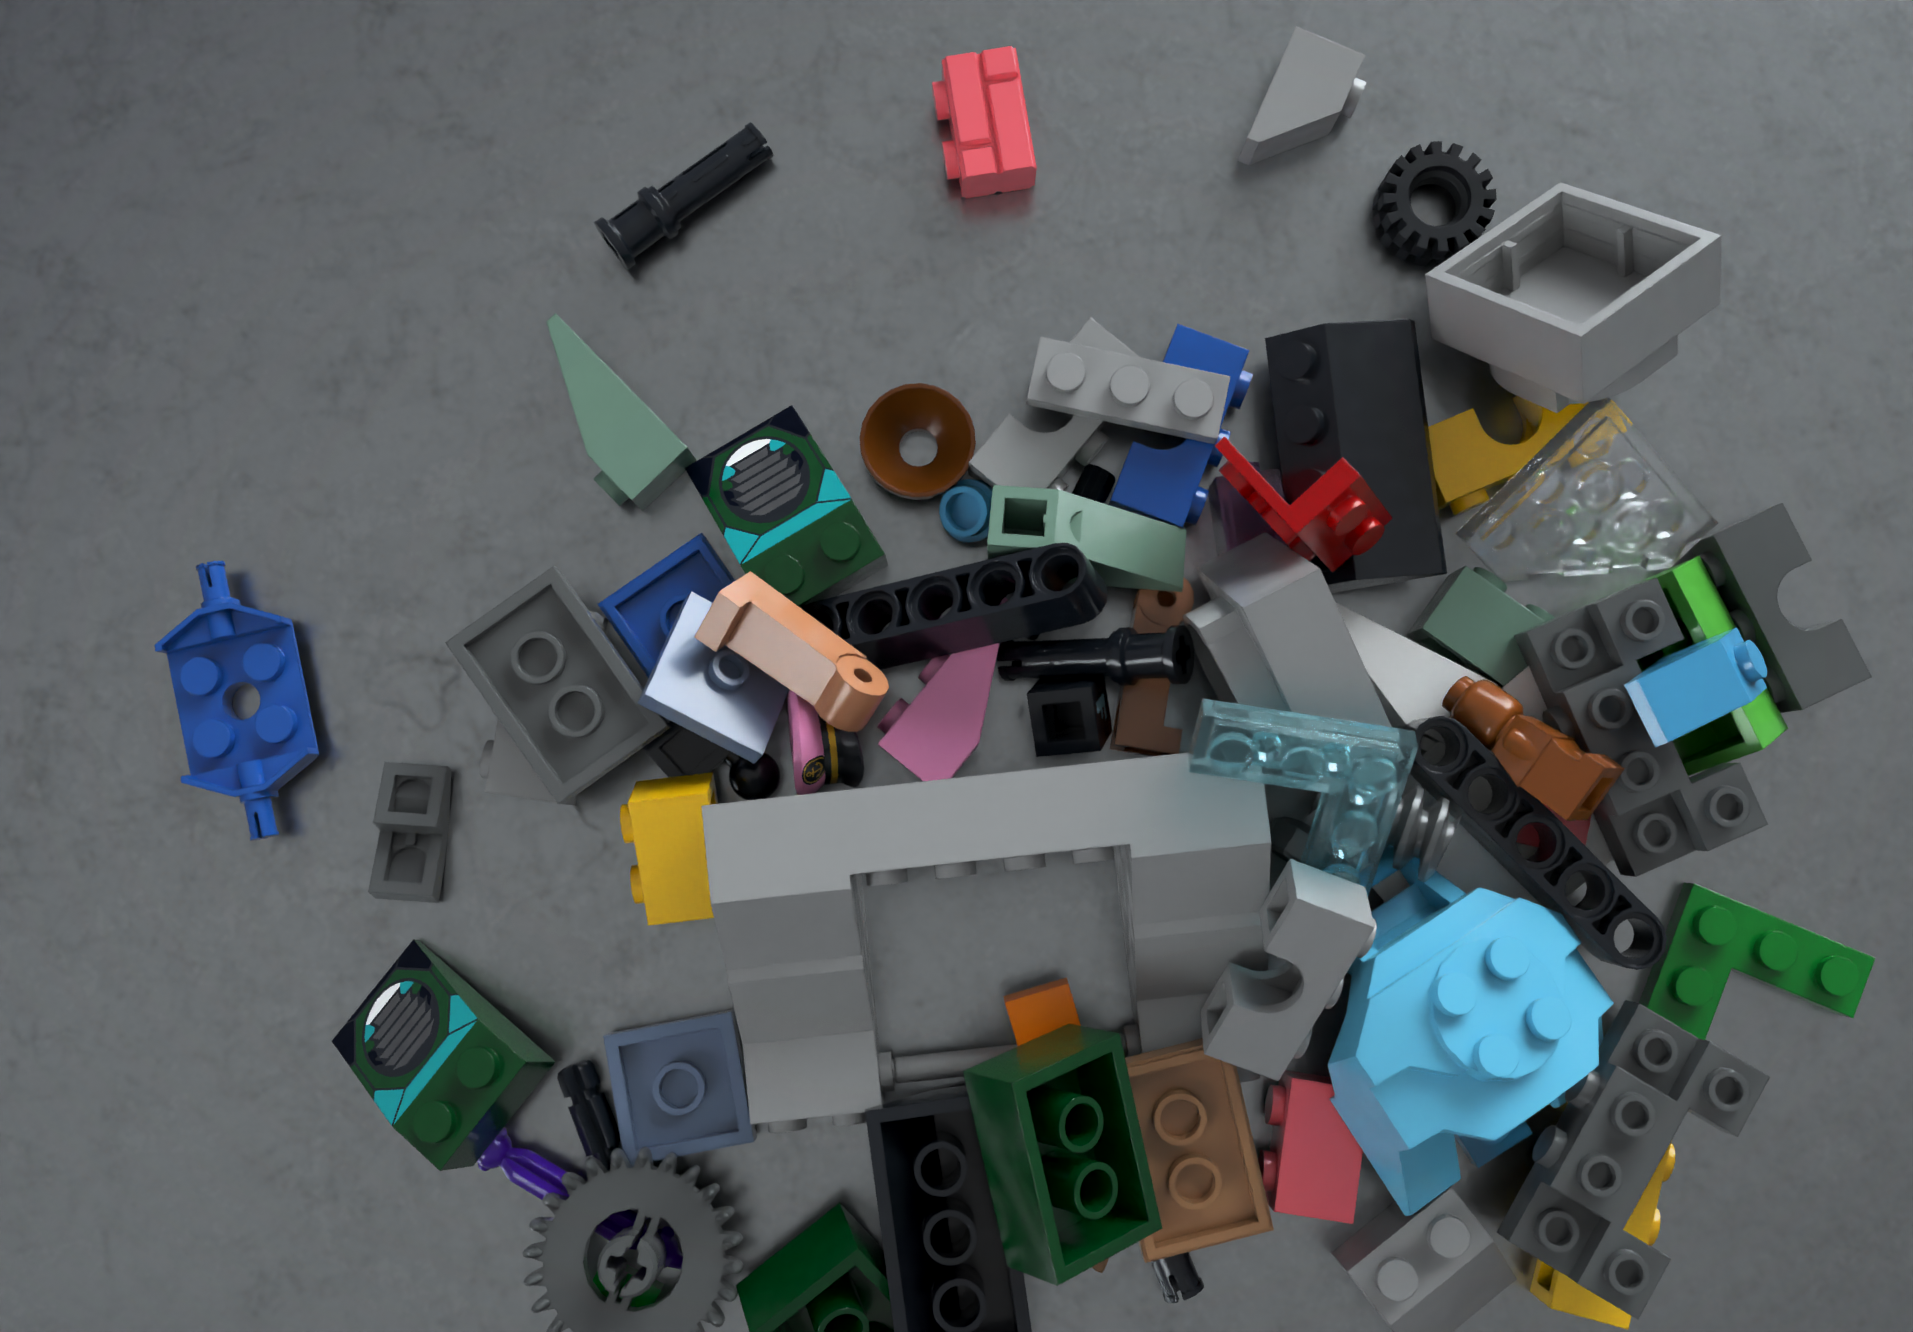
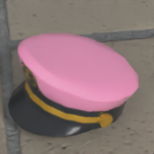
(820, 750)

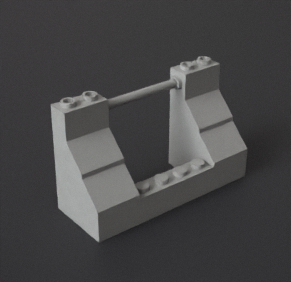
(795, 921)

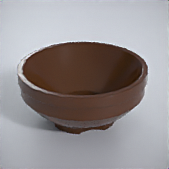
(912, 410)

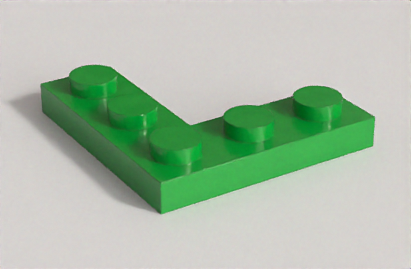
(1718, 935)

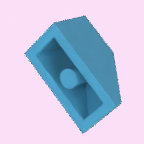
(1697, 685)

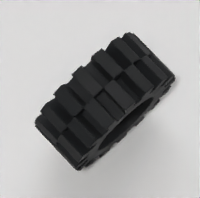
(1450, 173)

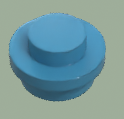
(966, 510)

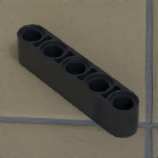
(974, 600)
(1558, 853)

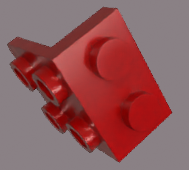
(1329, 520)

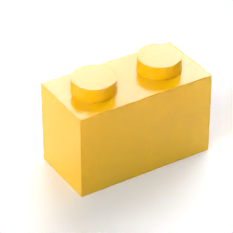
(670, 846)

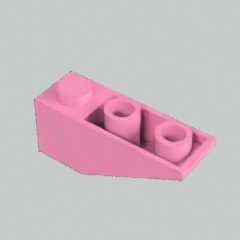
(945, 718)

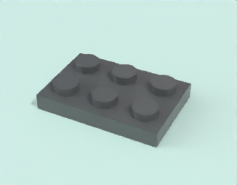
(557, 685)

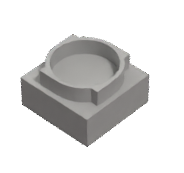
(1575, 296)
(1279, 636)

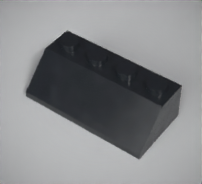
(1361, 398)
(940, 1219)

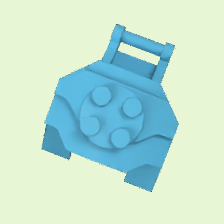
(1458, 1027)

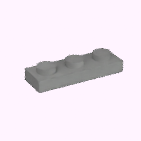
(1128, 390)

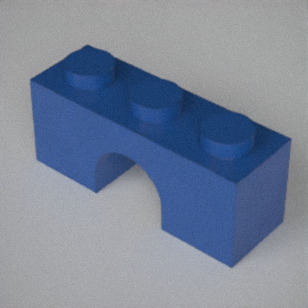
(1167, 481)

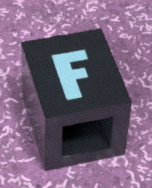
(1069, 715)

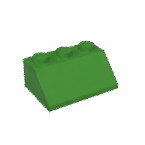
(1701, 616)

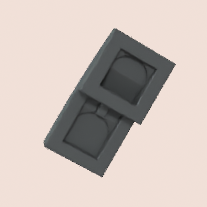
(413, 832)

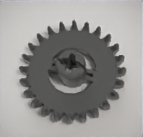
(657, 1195)

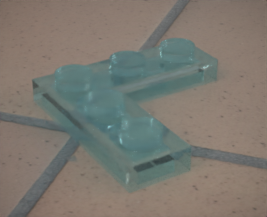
(1351, 762)

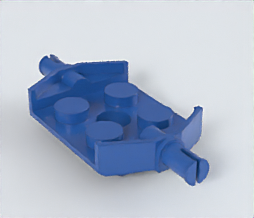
(208, 662)

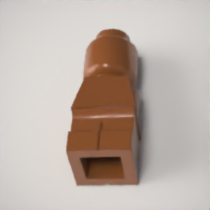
(1531, 751)

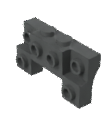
(1653, 806)
(1611, 1143)

